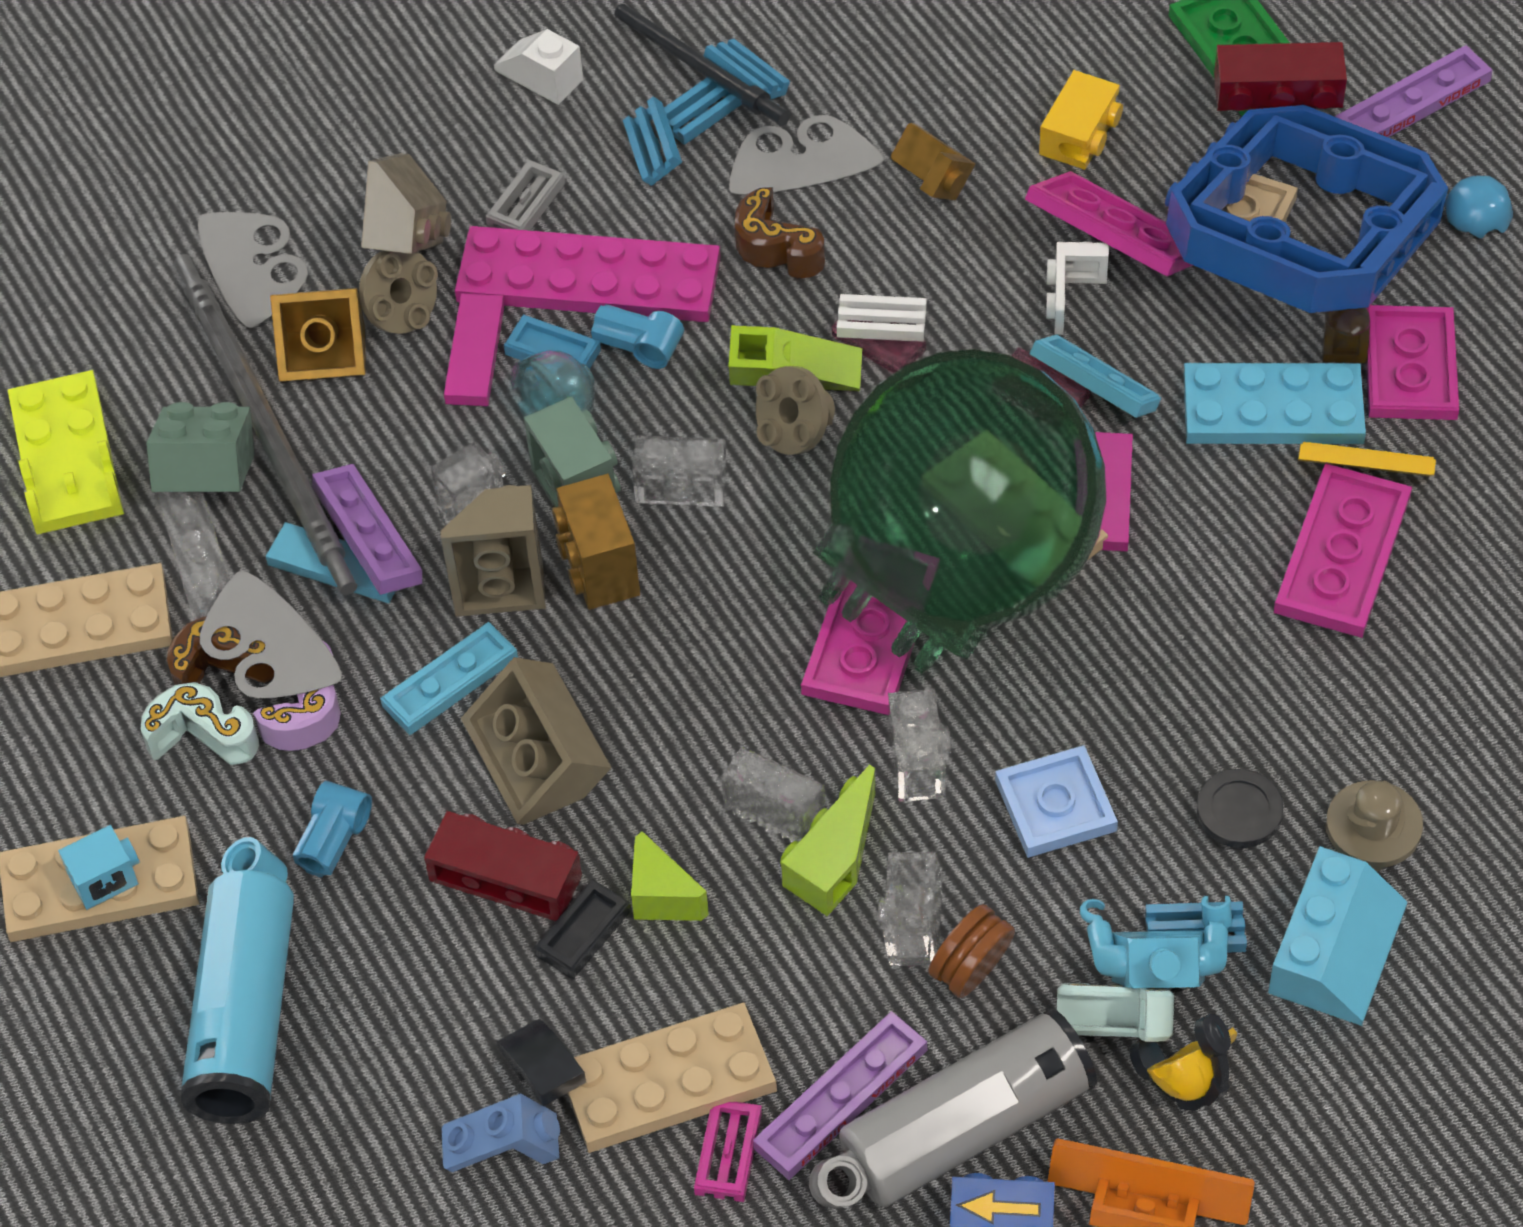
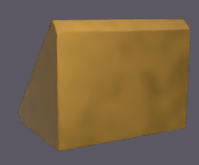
(318, 334)

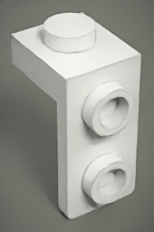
(1073, 264)

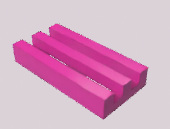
(721, 1187)

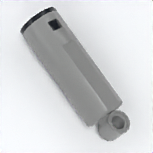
(959, 1112)

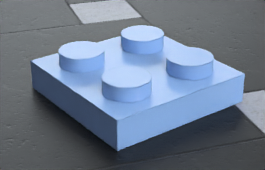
(1056, 801)

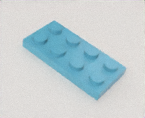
(1273, 403)

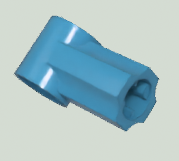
(649, 338)
(334, 818)

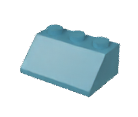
(1338, 938)

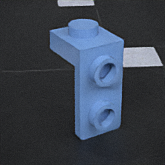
(503, 1126)

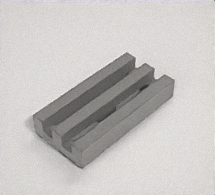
(532, 201)

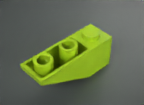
(763, 349)
(830, 855)

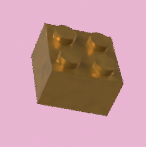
(596, 542)

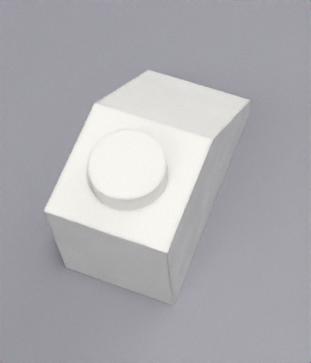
(544, 65)

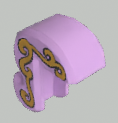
(301, 723)

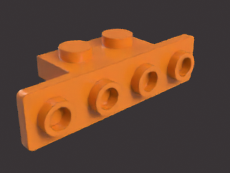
(1148, 1190)

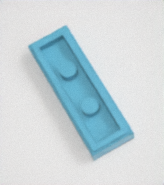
(1095, 375)
(296, 555)
(448, 678)

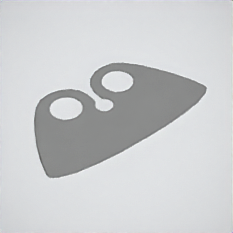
(822, 162)
(230, 251)
(291, 646)

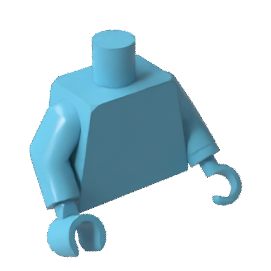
(1160, 957)

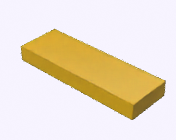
(1367, 459)

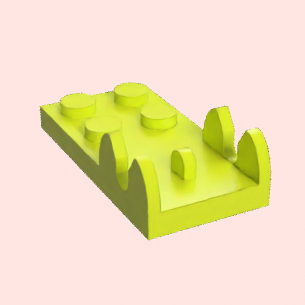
(64, 452)

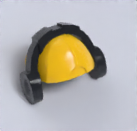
(1196, 1072)

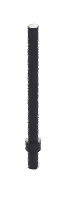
(751, 97)

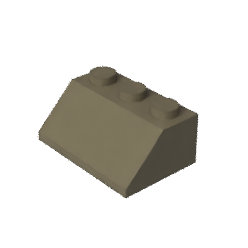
(402, 207)
(495, 554)
(534, 740)

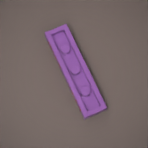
(1420, 93)
(367, 529)
(840, 1095)

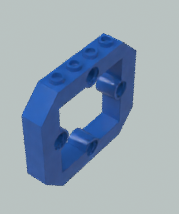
(1261, 250)

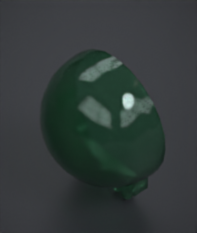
(962, 499)

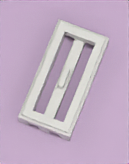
(881, 311)

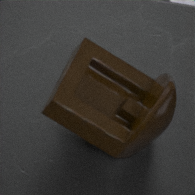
(1346, 336)

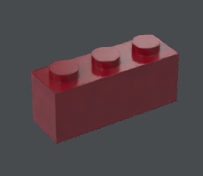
(1280, 75)
(503, 865)

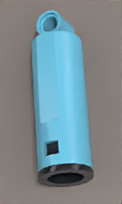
(239, 988)

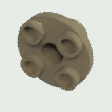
(398, 291)
(792, 410)
(1374, 823)

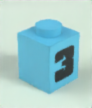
(100, 866)

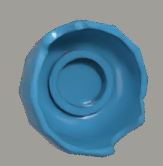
(1479, 206)

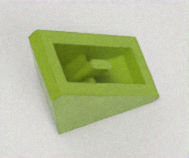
(662, 887)

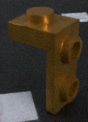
(933, 161)

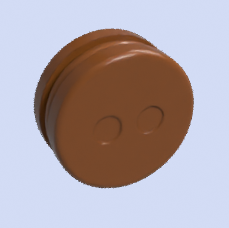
(971, 950)

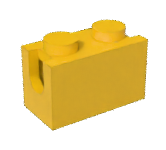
(1080, 120)

